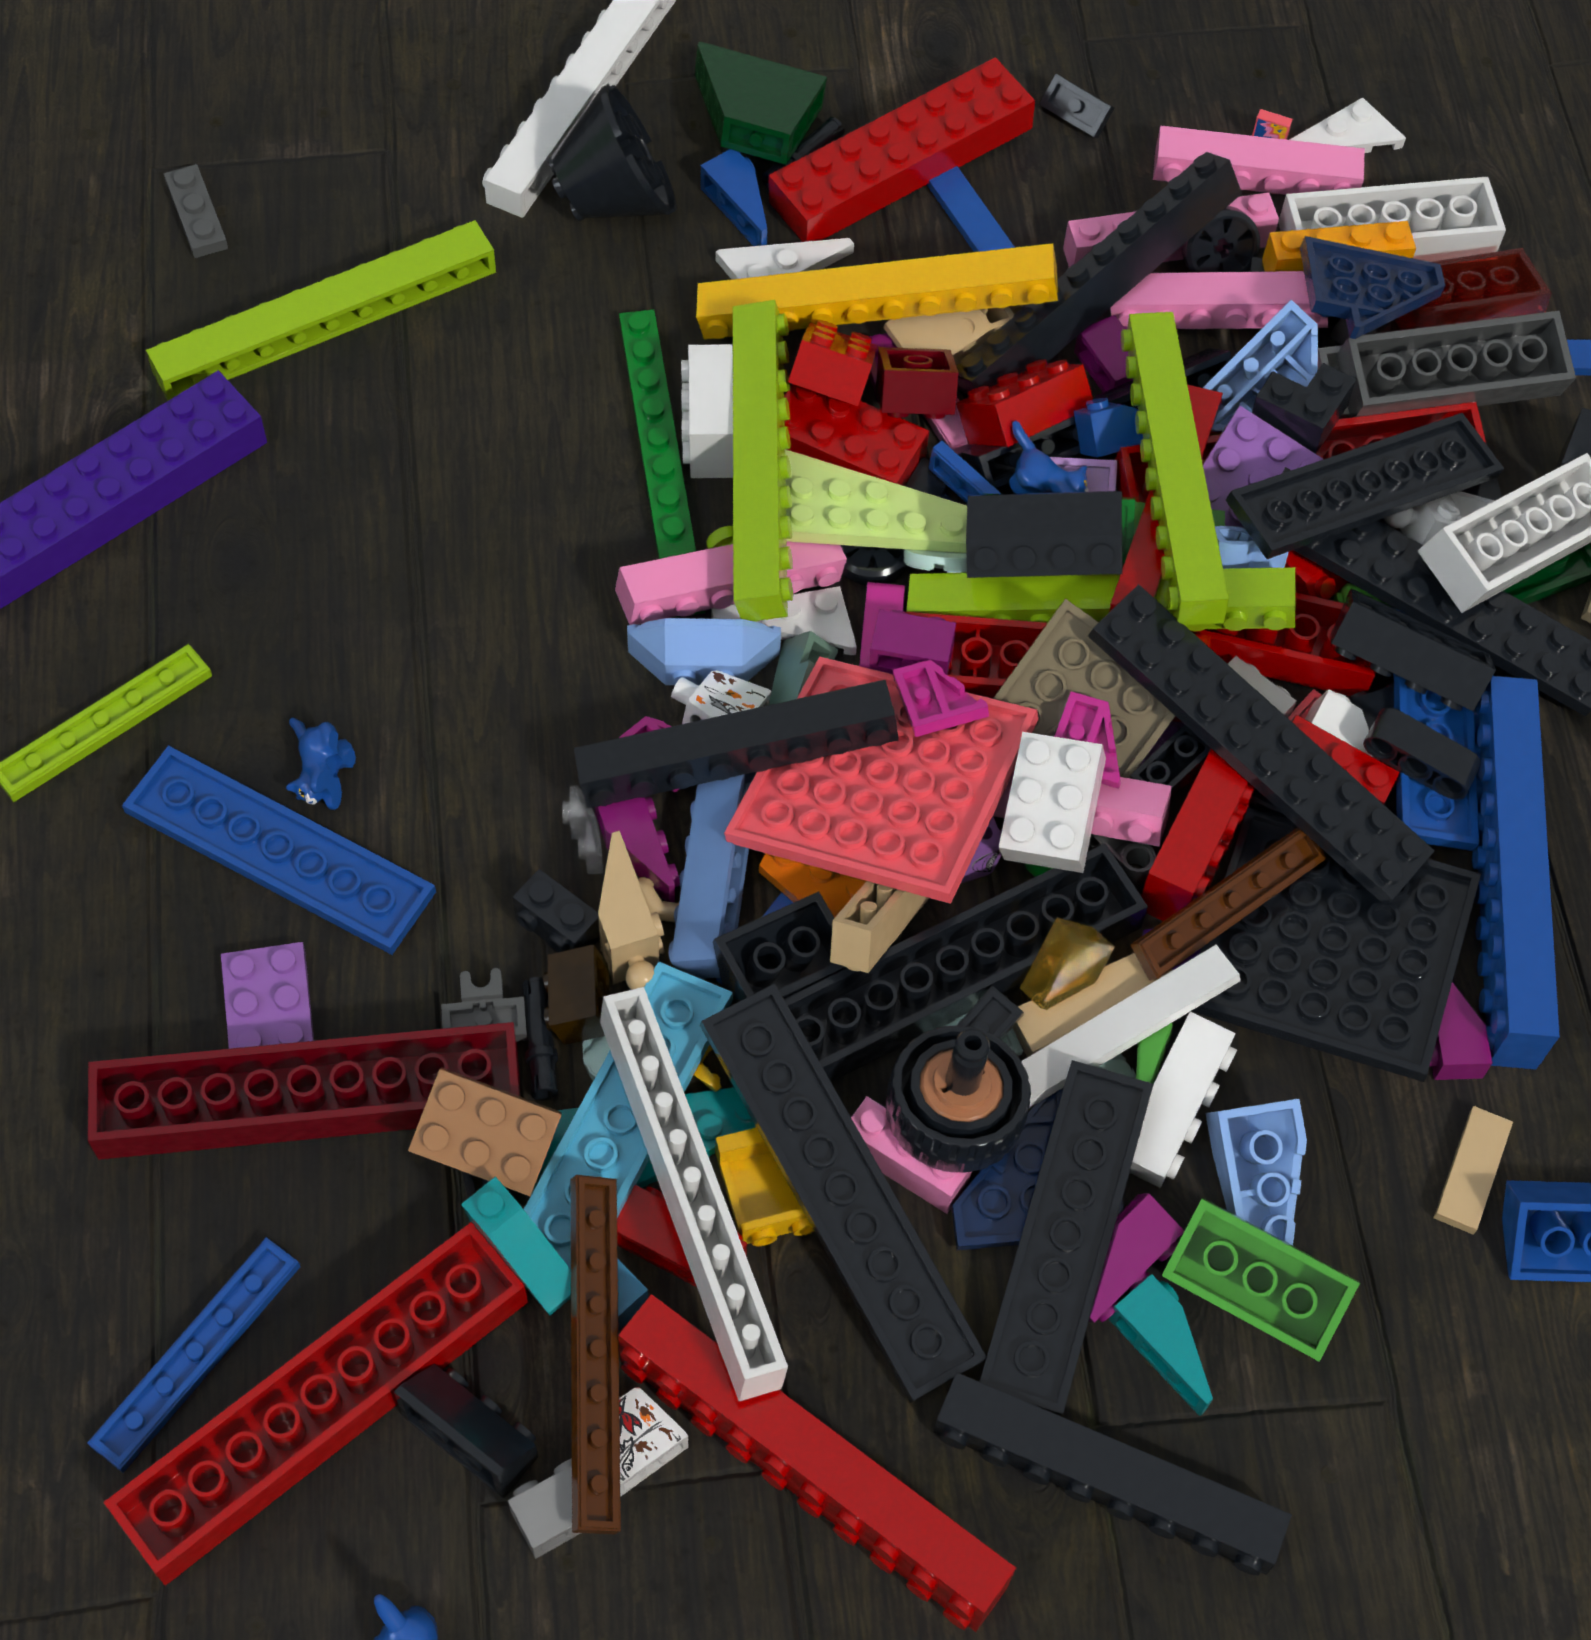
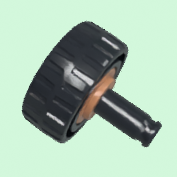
(958, 1099)

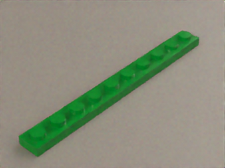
(657, 435)

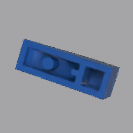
(734, 189)
(1105, 427)

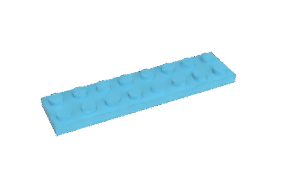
(604, 1132)

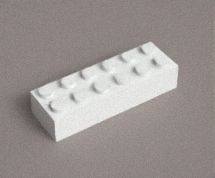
(1443, 216)
(1513, 535)

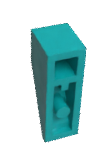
(520, 1244)
(1160, 1332)

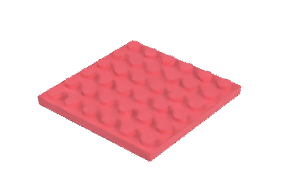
(891, 810)

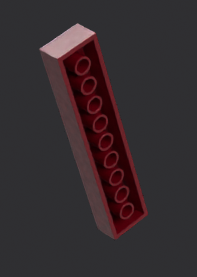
(286, 1089)

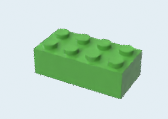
(1261, 1279)

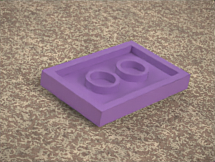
(267, 996)

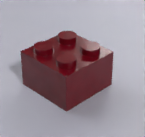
(916, 382)

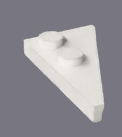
(1354, 126)
(782, 258)
(813, 611)

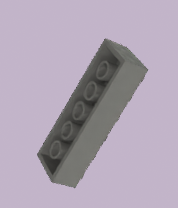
(1458, 364)

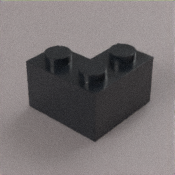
(1303, 411)

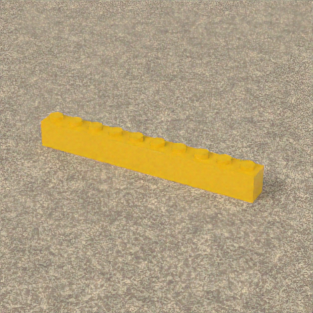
(888, 289)

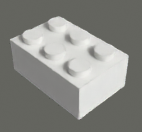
(708, 410)
(1052, 802)

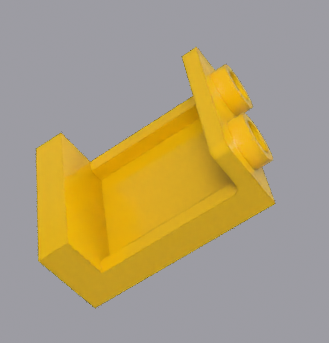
(757, 1190)

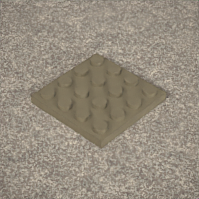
(1069, 661)

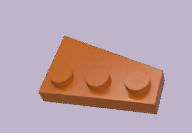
(801, 880)

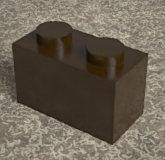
(575, 993)

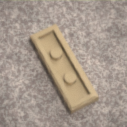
(1473, 1170)

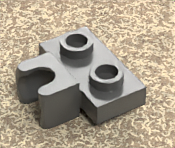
(485, 1006)

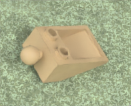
(952, 331)
(626, 927)

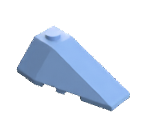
(1260, 1162)

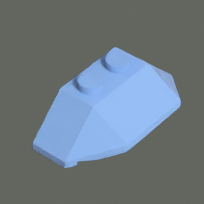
(1283, 345)
(697, 646)

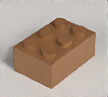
(485, 1131)

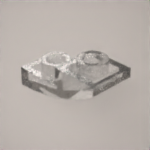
(585, 829)

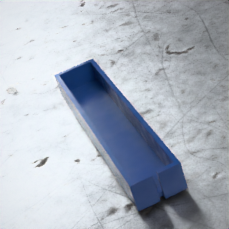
(1514, 877)

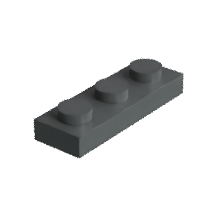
(195, 211)

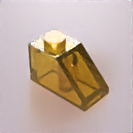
(1066, 963)

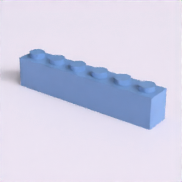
(711, 878)

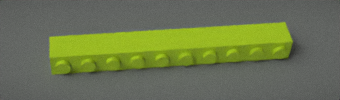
(324, 309)
(761, 463)
(1175, 470)
(1256, 597)

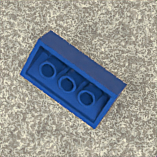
(1547, 1230)

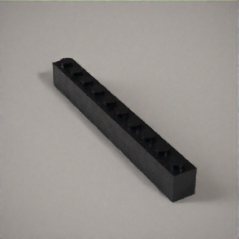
(1105, 273)

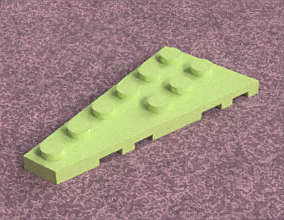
(866, 511)

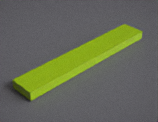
(102, 722)

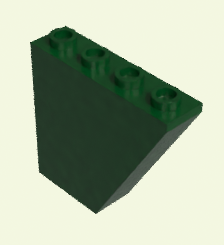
(757, 102)

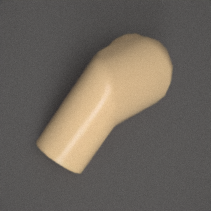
(663, 908)

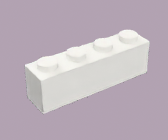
(1177, 1096)

